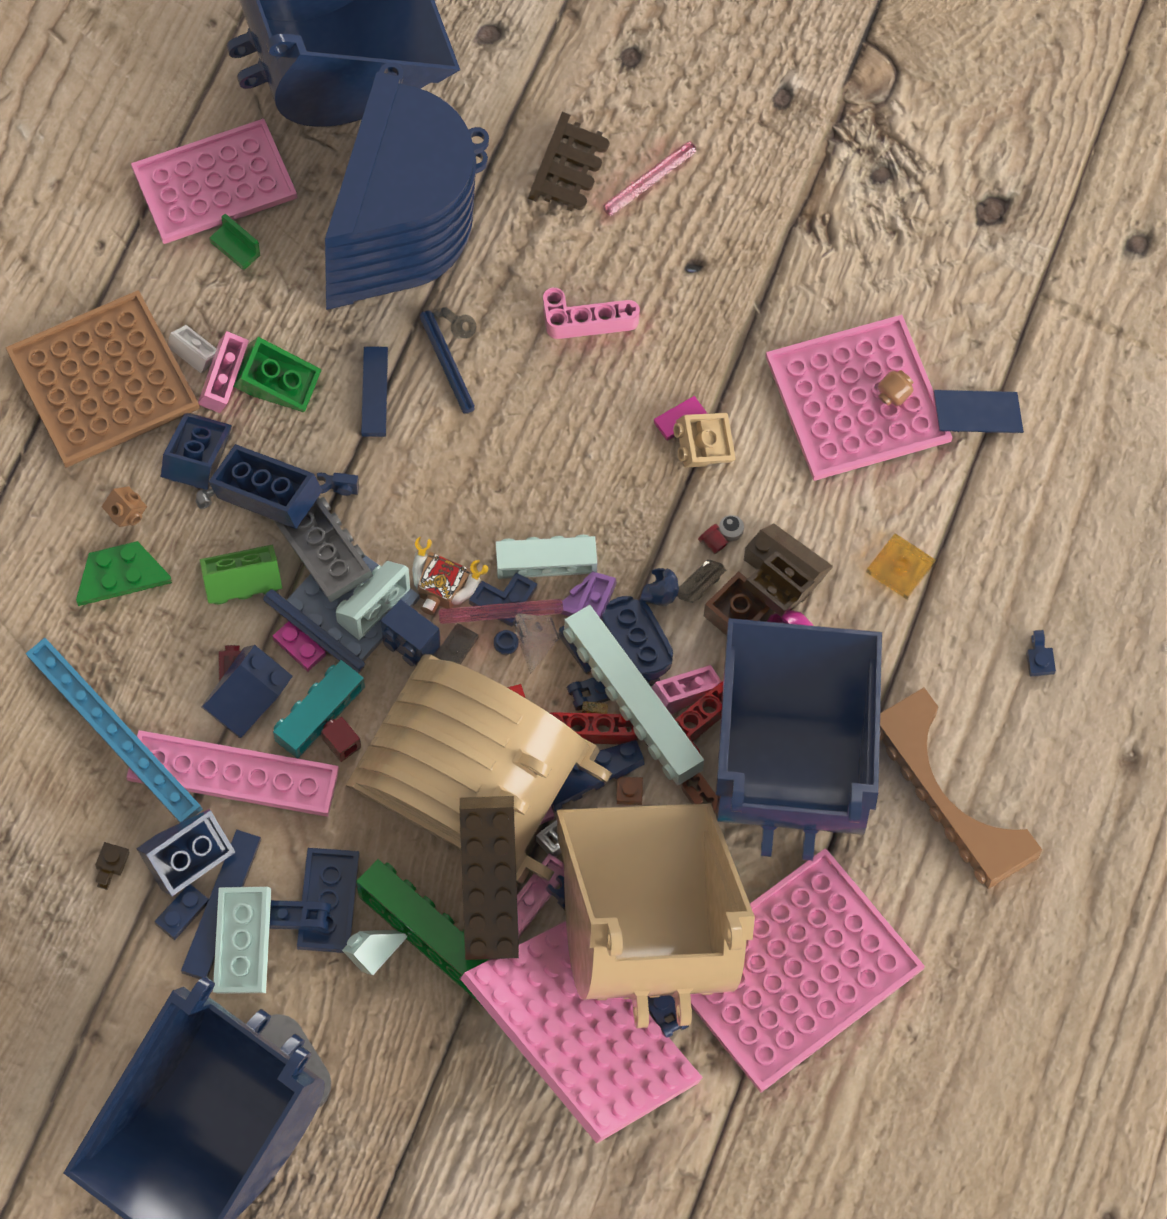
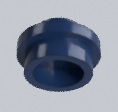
(506, 642)

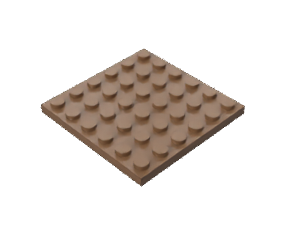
(102, 378)

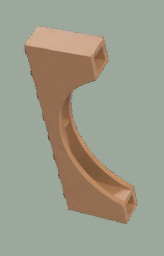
(989, 850)

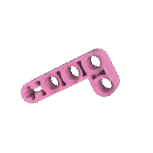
(590, 313)

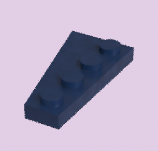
(616, 759)

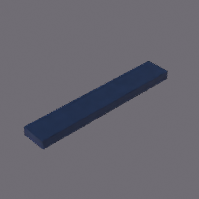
(232, 874)

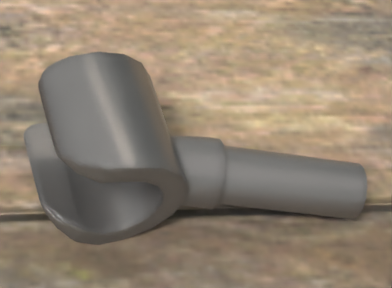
(203, 498)

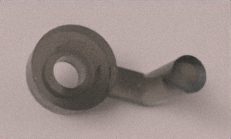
(457, 322)

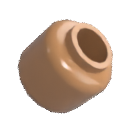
(895, 388)

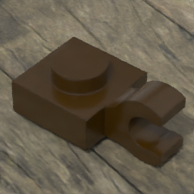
(110, 862)

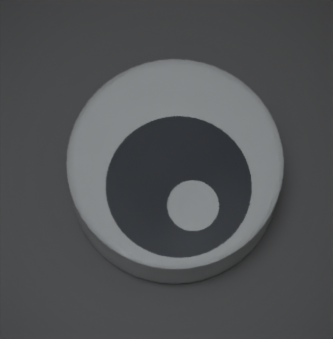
(731, 527)

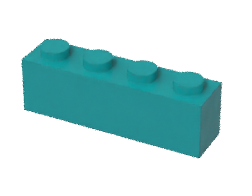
(322, 704)

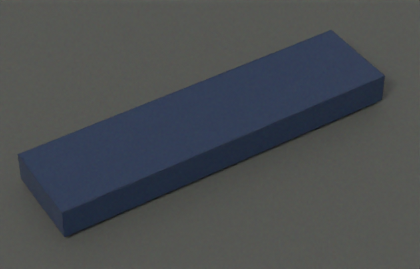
(374, 392)

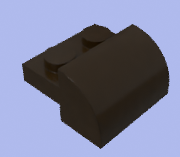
(779, 584)

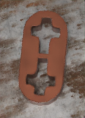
(704, 790)

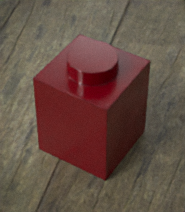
(340, 738)

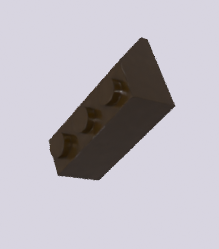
(776, 539)

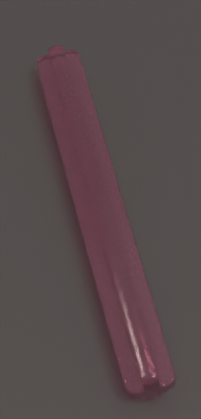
(649, 178)
(500, 611)

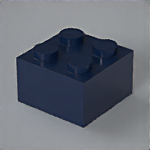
(409, 633)

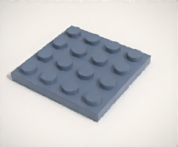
(317, 607)

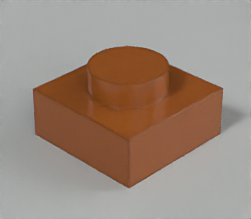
(629, 790)

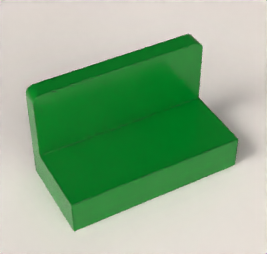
(236, 243)

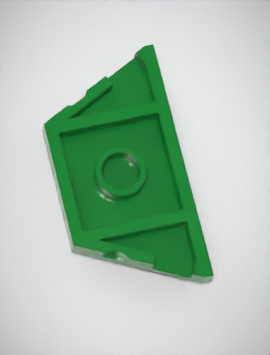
(119, 573)

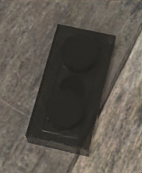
(700, 581)

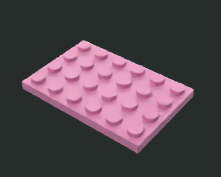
(213, 177)

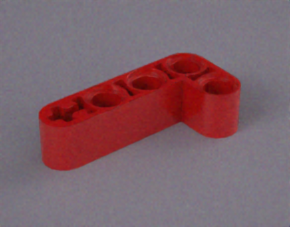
(701, 718)
(592, 721)

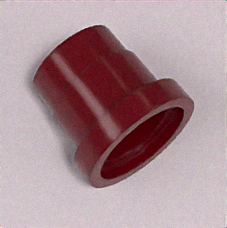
(713, 539)

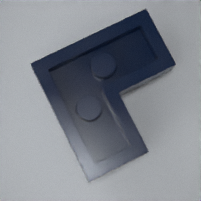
(518, 590)

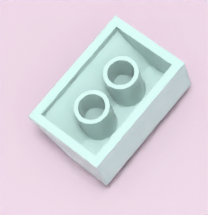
(373, 598)

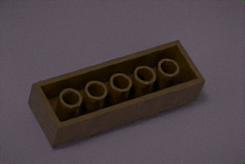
(489, 877)

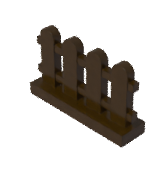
(568, 153)

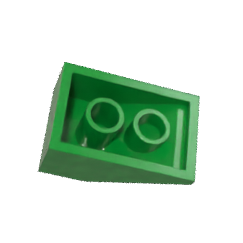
(276, 375)

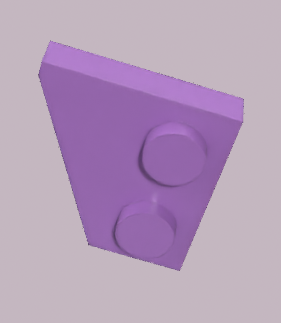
(593, 591)

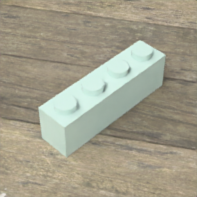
(546, 556)

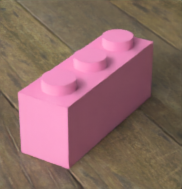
(223, 372)

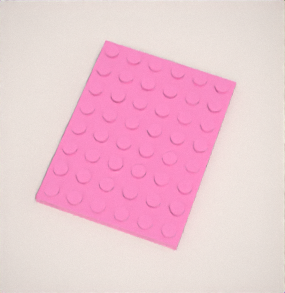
(808, 973)
(580, 1047)

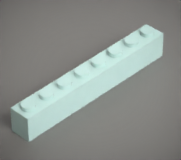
(633, 695)

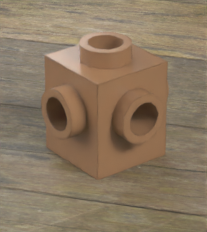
(124, 506)

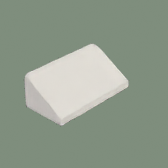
(191, 348)

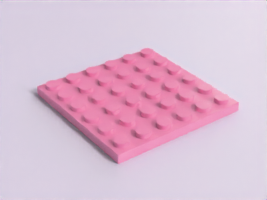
(836, 403)

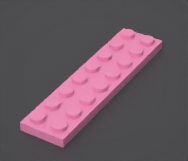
(244, 774)

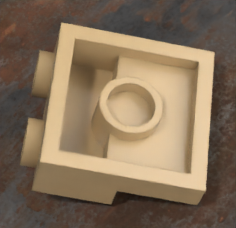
(704, 439)

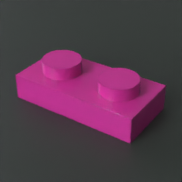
(299, 646)

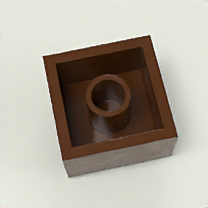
(735, 603)

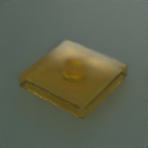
(900, 566)

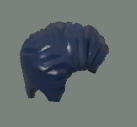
(663, 589)

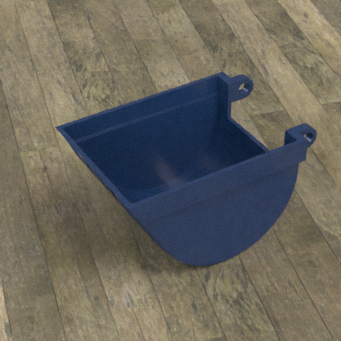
(328, 51)
(402, 195)
(799, 729)
(198, 1115)

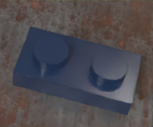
(181, 911)

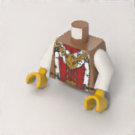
(442, 580)

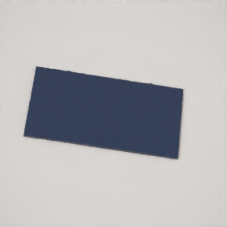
(978, 411)

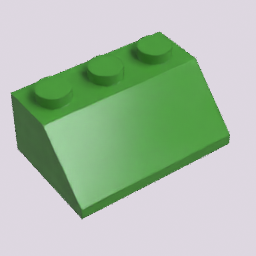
(240, 574)

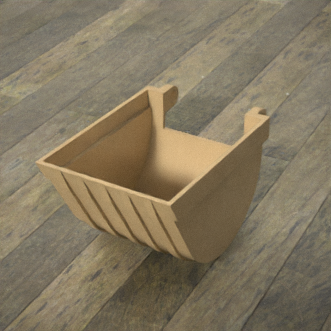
(470, 738)
(652, 905)

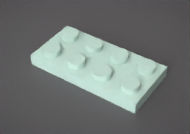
(242, 940)

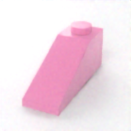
(685, 688)

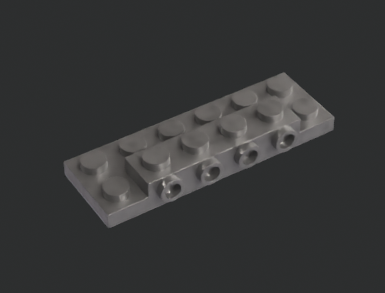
(327, 551)

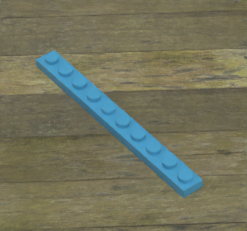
(114, 731)

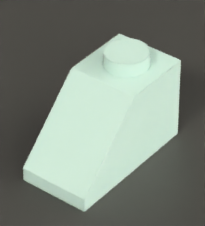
(372, 948)

